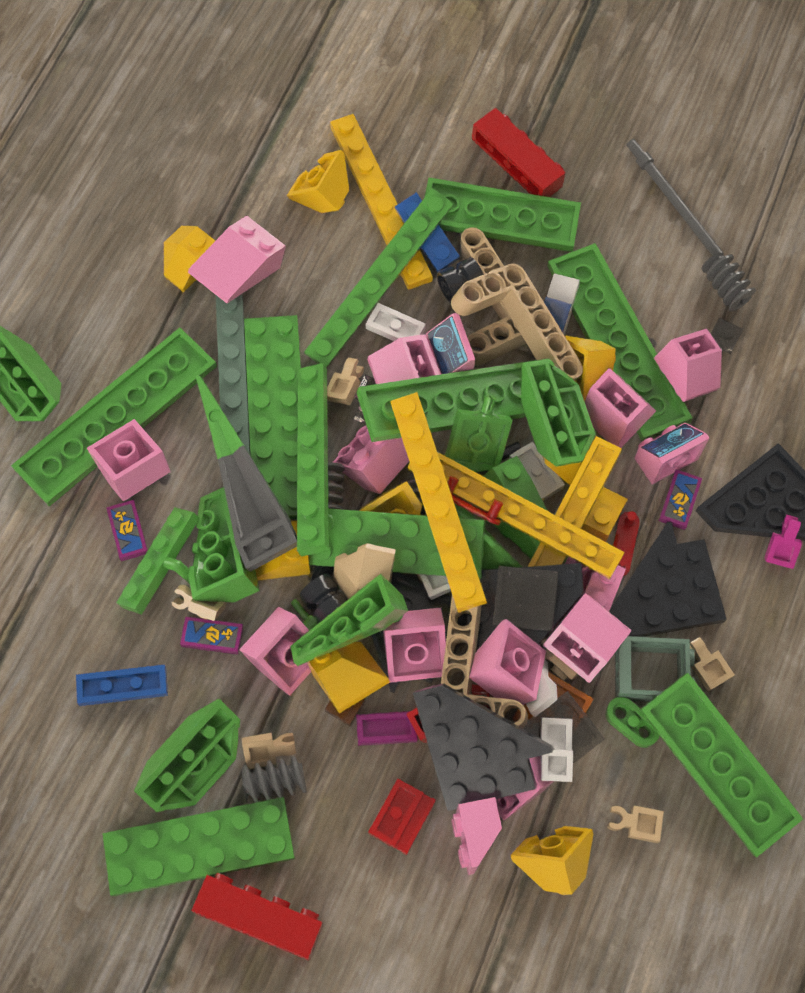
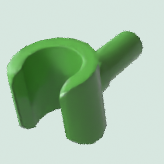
(309, 620)

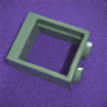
(623, 685)

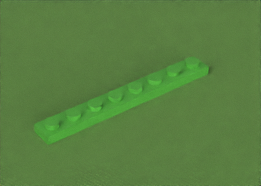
(378, 278)
(312, 461)

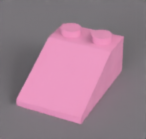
(238, 259)

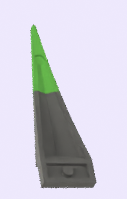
(257, 517)

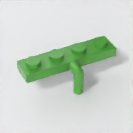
(159, 560)

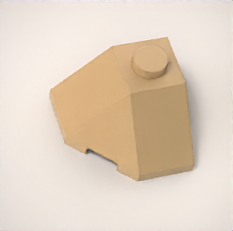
(361, 567)

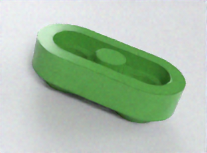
(631, 723)

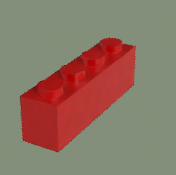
(518, 154)
(258, 917)

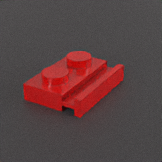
(401, 816)

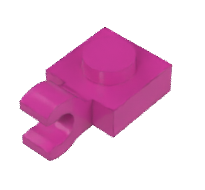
(784, 547)

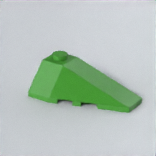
(516, 479)
(217, 565)
(360, 616)

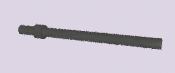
(646, 163)

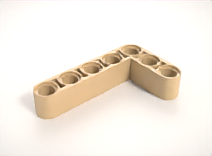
(526, 309)
(486, 337)
(453, 663)

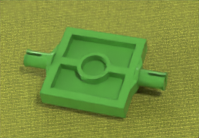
(479, 437)

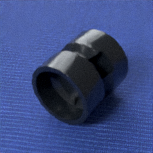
(452, 279)
(322, 596)

